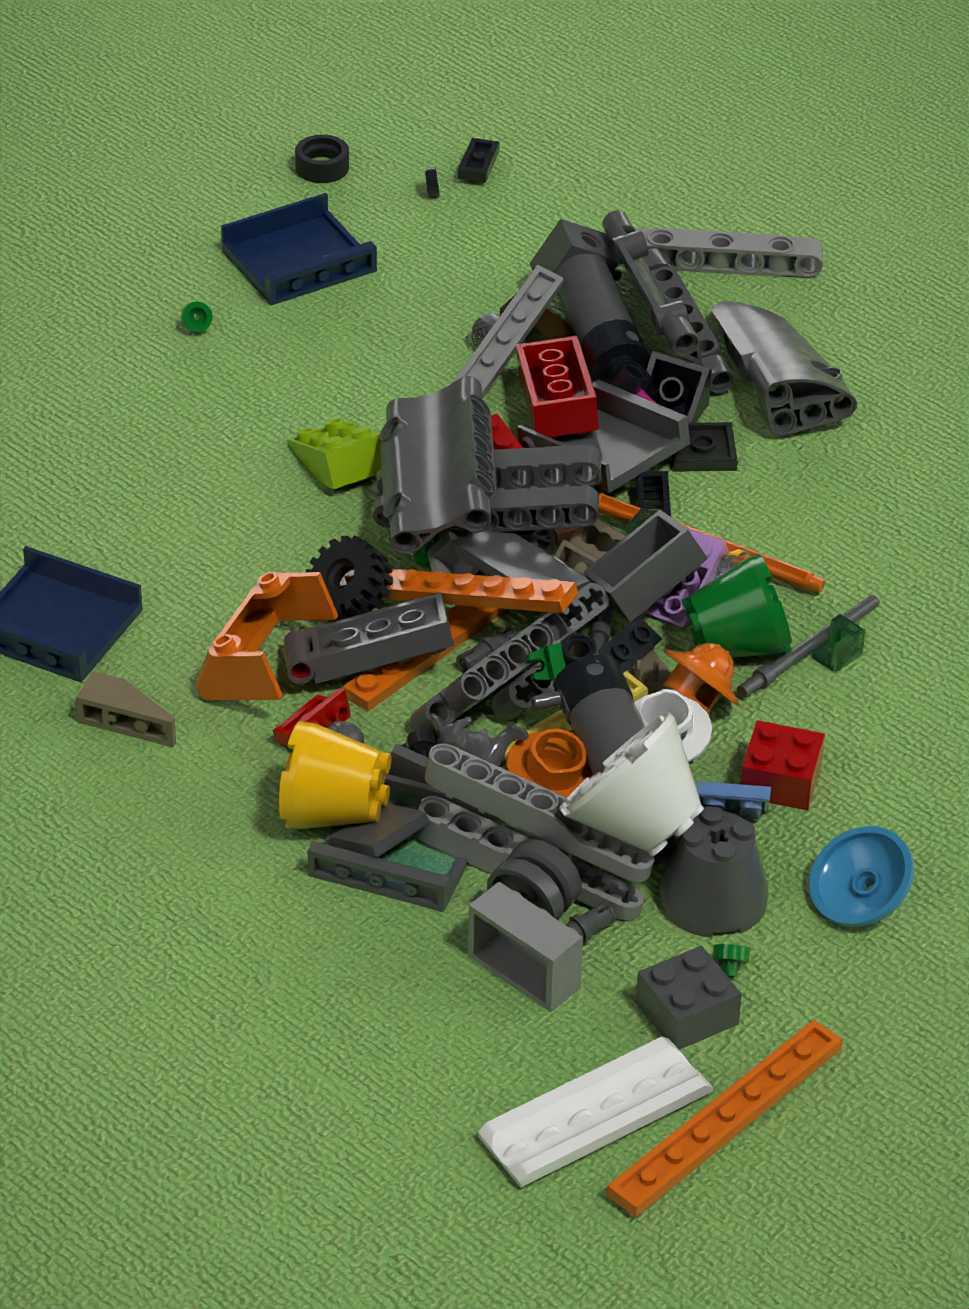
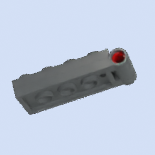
(368, 641)

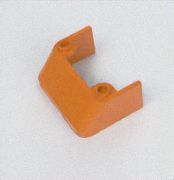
(232, 663)

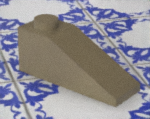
(123, 709)

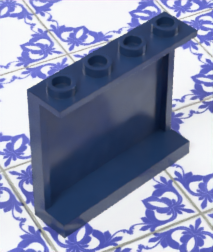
(296, 250)
(64, 614)

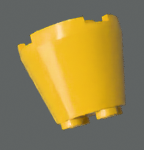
(331, 779)

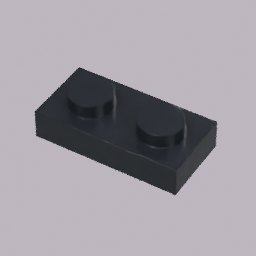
(478, 160)

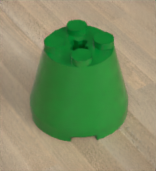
(740, 612)

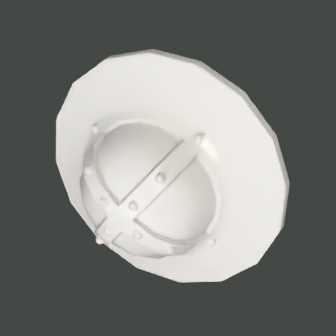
(690, 718)

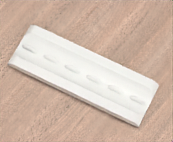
(593, 1110)

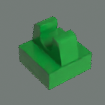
(551, 662)

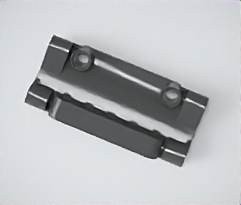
(668, 300)
(437, 464)

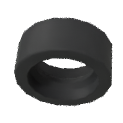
(322, 170)

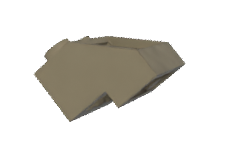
(588, 545)

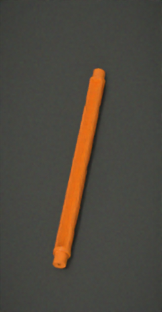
(779, 570)

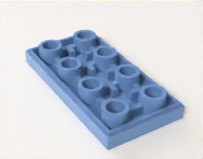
(747, 799)

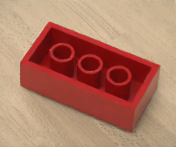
(557, 387)

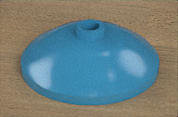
(853, 864)

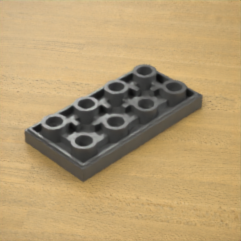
(512, 557)

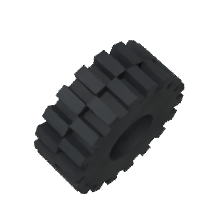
(369, 576)

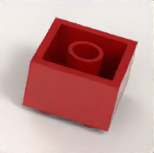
(784, 760)

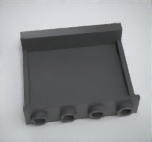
(630, 435)

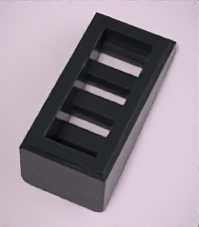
(653, 481)

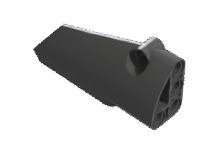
(776, 354)

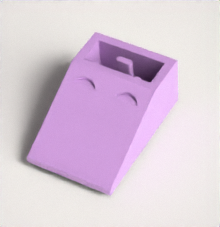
(670, 607)

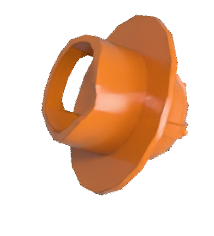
(702, 674)
(551, 760)

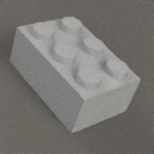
(525, 946)

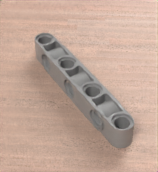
(737, 252)

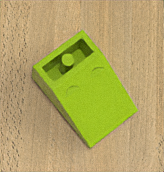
(338, 452)

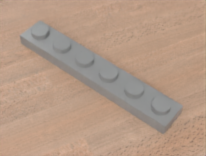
(512, 327)

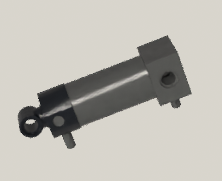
(595, 305)
(596, 706)

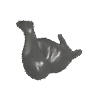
(477, 743)

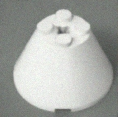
(642, 792)

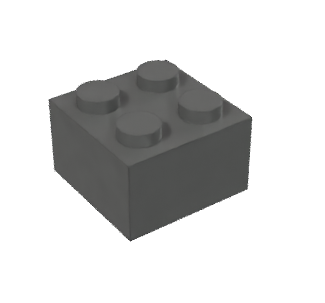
(688, 997)

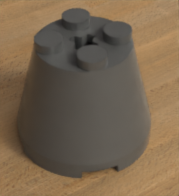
(715, 876)

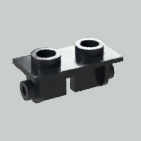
(631, 643)

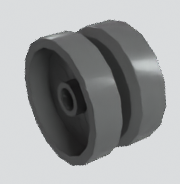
(540, 875)

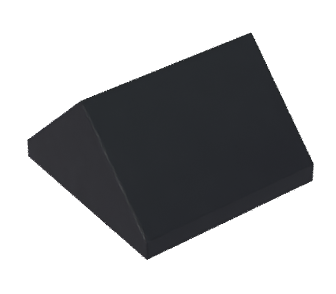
(678, 385)

